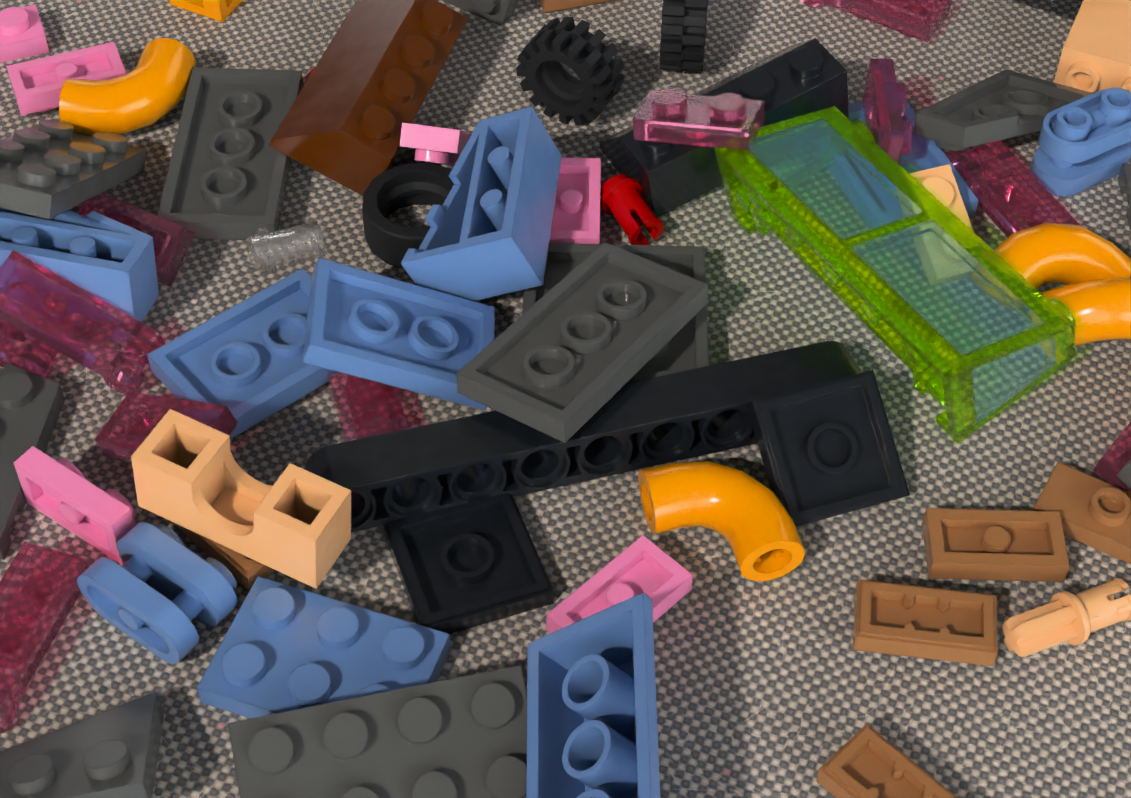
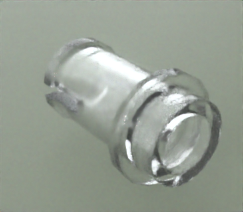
(285, 246)

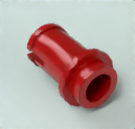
(624, 200)

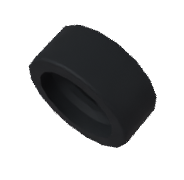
(394, 190)

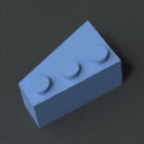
(497, 216)
(90, 253)

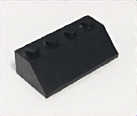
(790, 84)

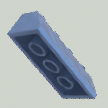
(594, 707)

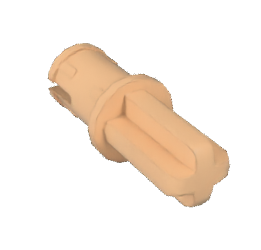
(1067, 618)

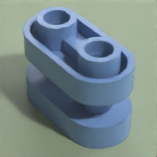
(1084, 142)
(159, 591)

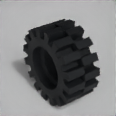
(683, 35)
(585, 56)

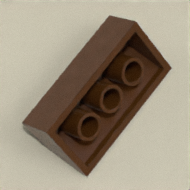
(368, 86)

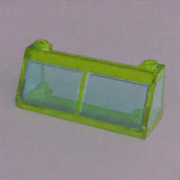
(900, 264)

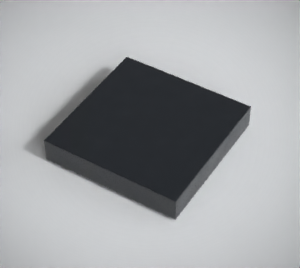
(828, 448)
(468, 564)

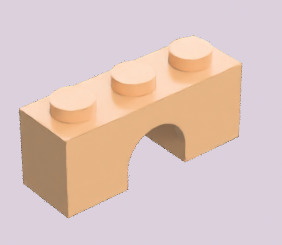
(194, 481)

